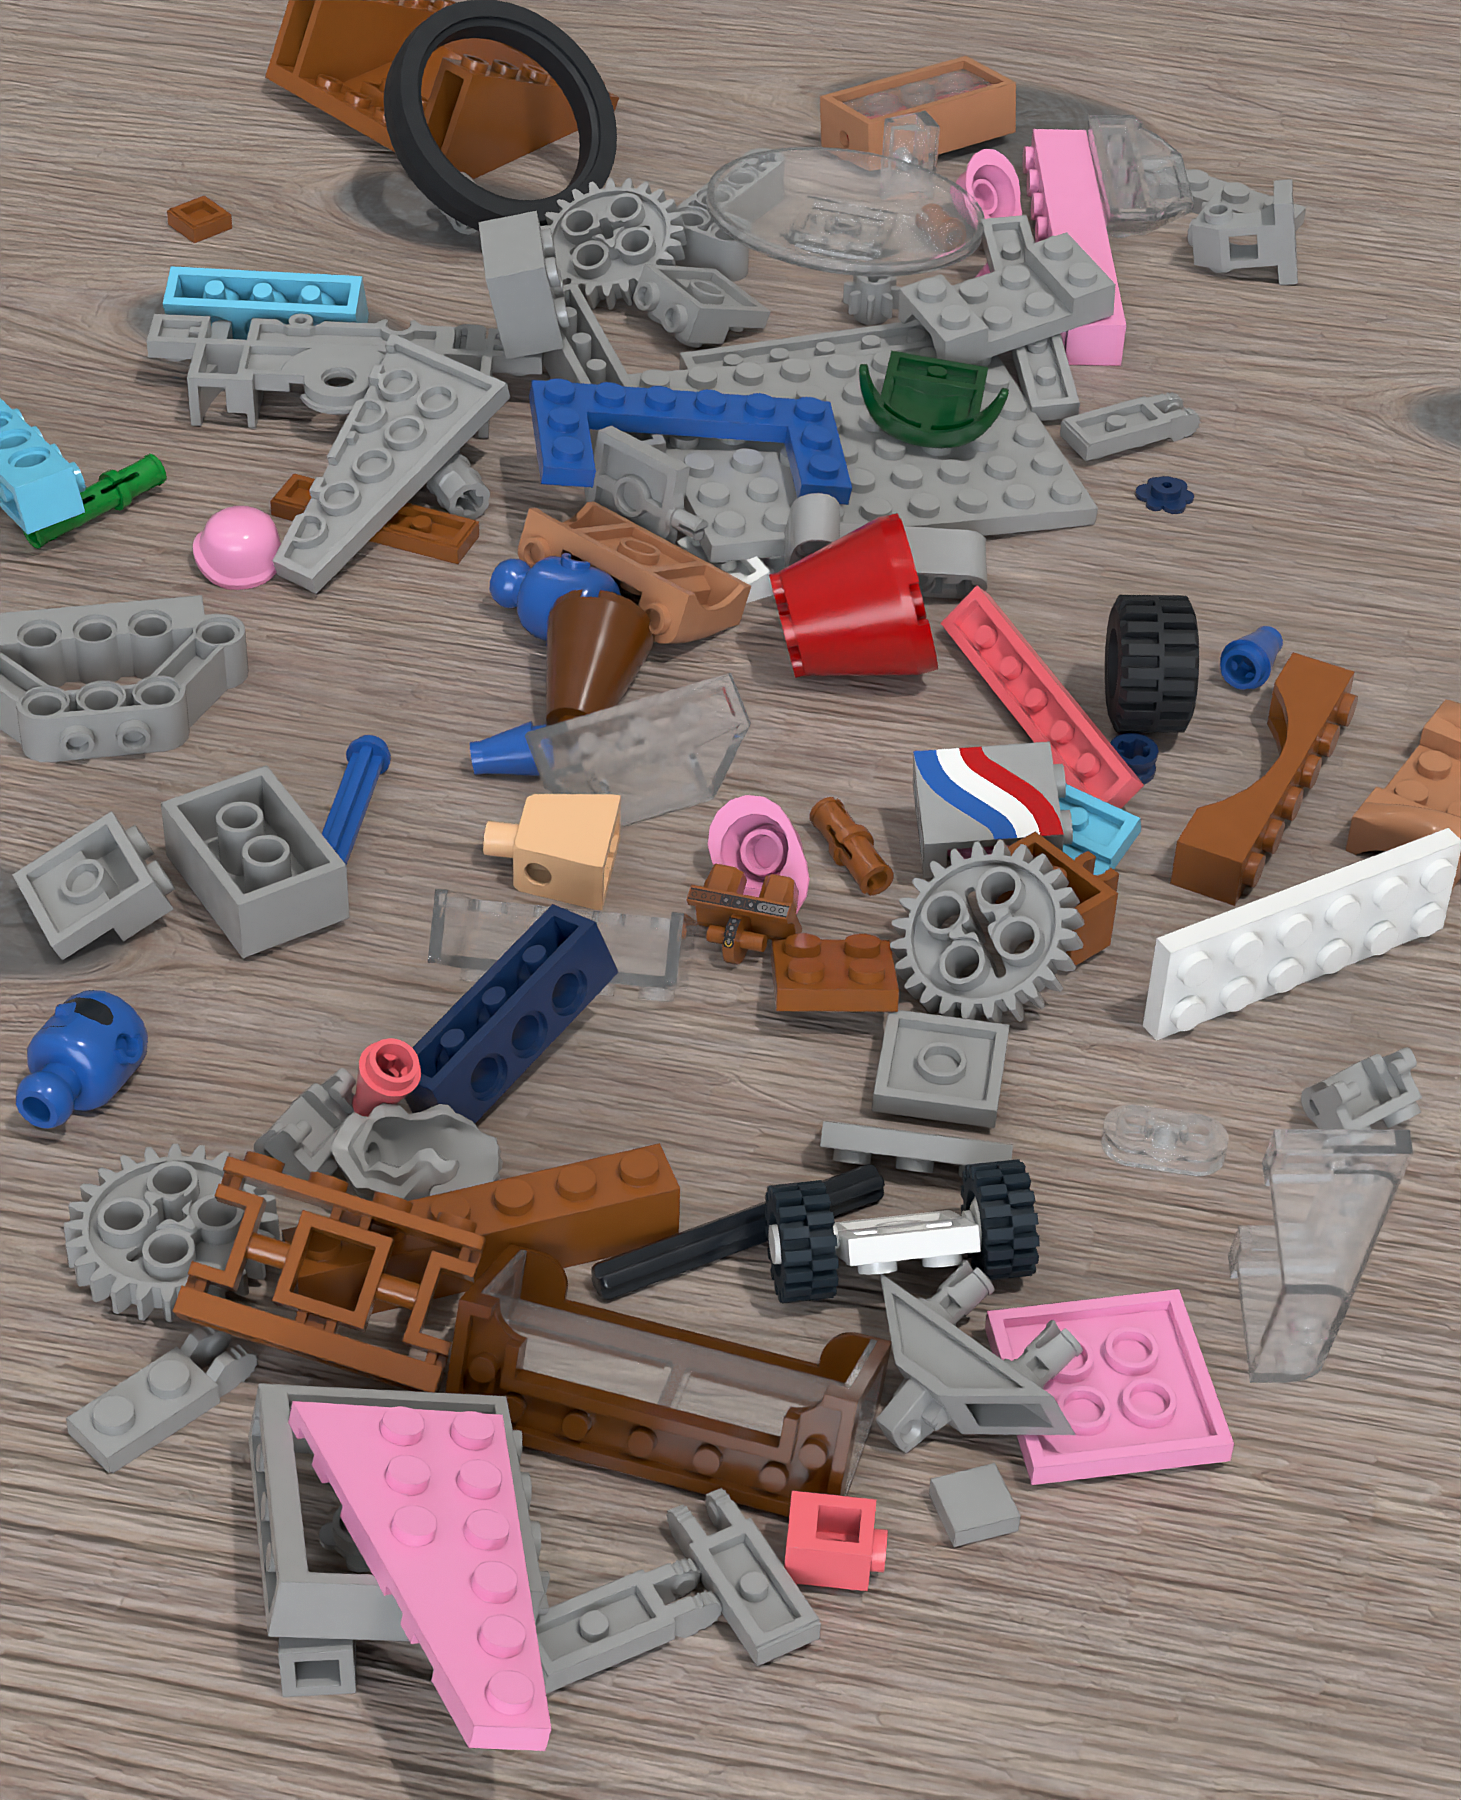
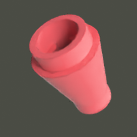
(385, 1075)

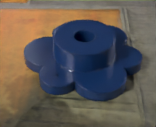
(1165, 494)

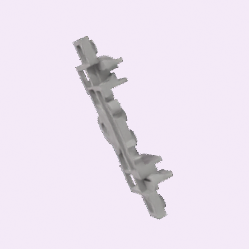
(309, 355)

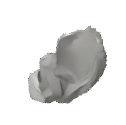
(414, 1152)

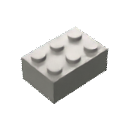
(255, 861)

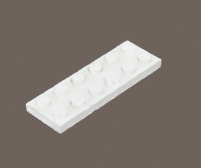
(1300, 934)

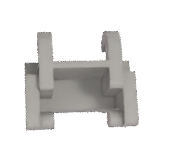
(1365, 1093)
(309, 1126)

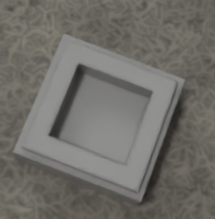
(974, 1504)

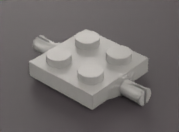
(642, 485)

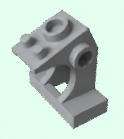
(1272, 225)

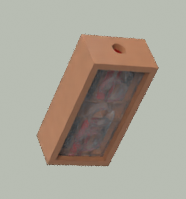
(959, 94)

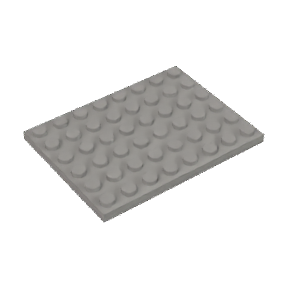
(994, 486)

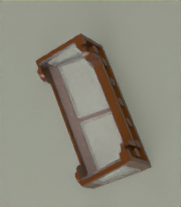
(661, 1395)

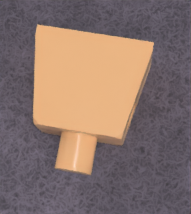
(561, 846)

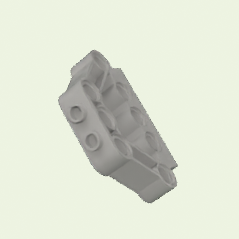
(165, 642)

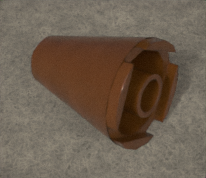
(593, 652)

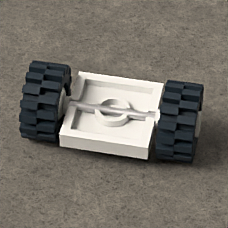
(993, 1230)

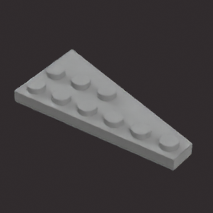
(386, 451)

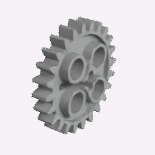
(611, 235)
(1036, 911)
(150, 1223)

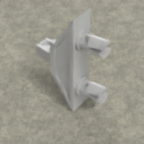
(958, 1379)

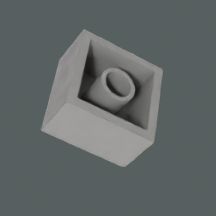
(524, 284)

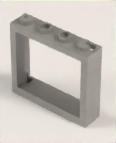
(338, 1603)

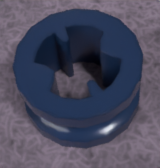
(1138, 753)

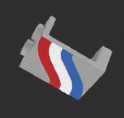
(987, 798)

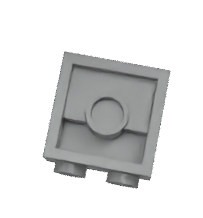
(696, 303)
(95, 885)

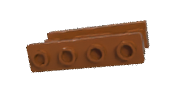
(316, 1322)

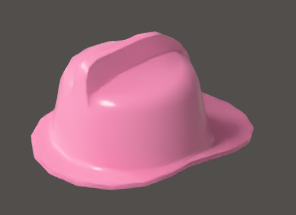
(992, 184)
(760, 842)

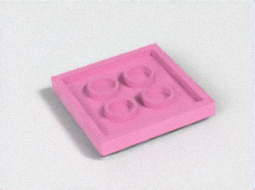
(1132, 1394)

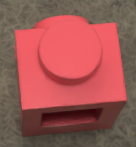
(833, 1541)

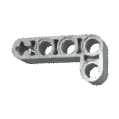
(707, 243)
(945, 559)

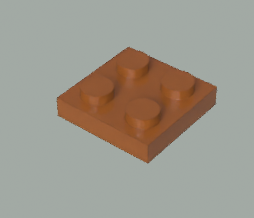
(834, 974)

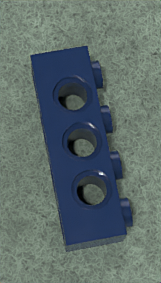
(512, 1014)

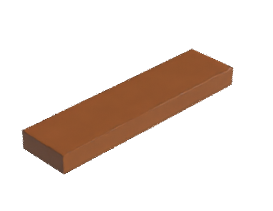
(410, 529)

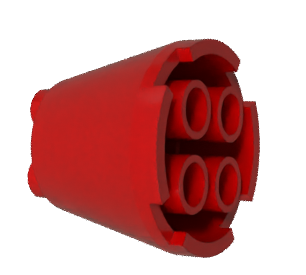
(856, 606)

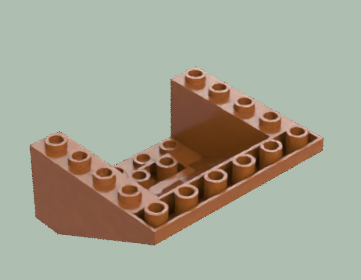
(476, 93)

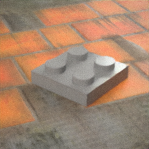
(941, 1068)

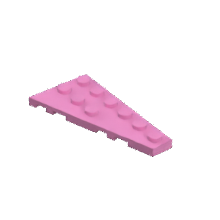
(443, 1536)

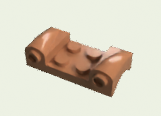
(677, 589)
(1420, 796)

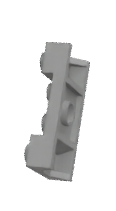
(1012, 306)

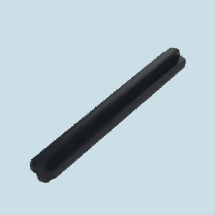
(720, 1238)

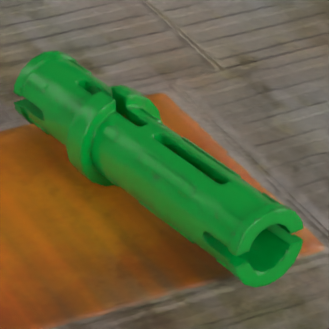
(112, 491)

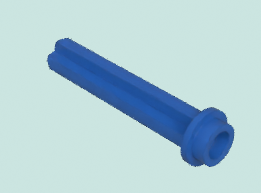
(366, 761)

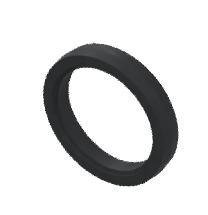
(541, 42)

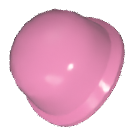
(237, 548)

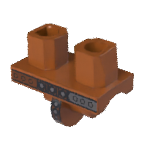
(744, 920)

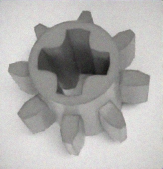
(871, 298)

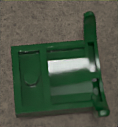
(931, 401)

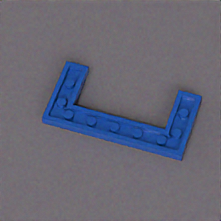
(567, 410)

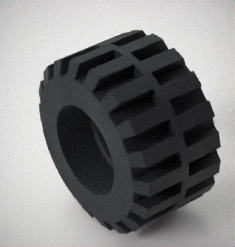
(1151, 663)

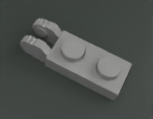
(1129, 425)
(160, 1398)
(747, 1578)
(622, 1621)

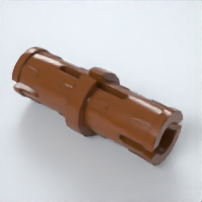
(851, 846)

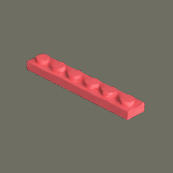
(1039, 699)

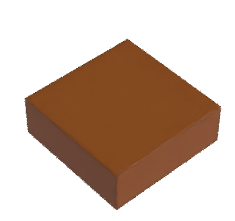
(199, 219)

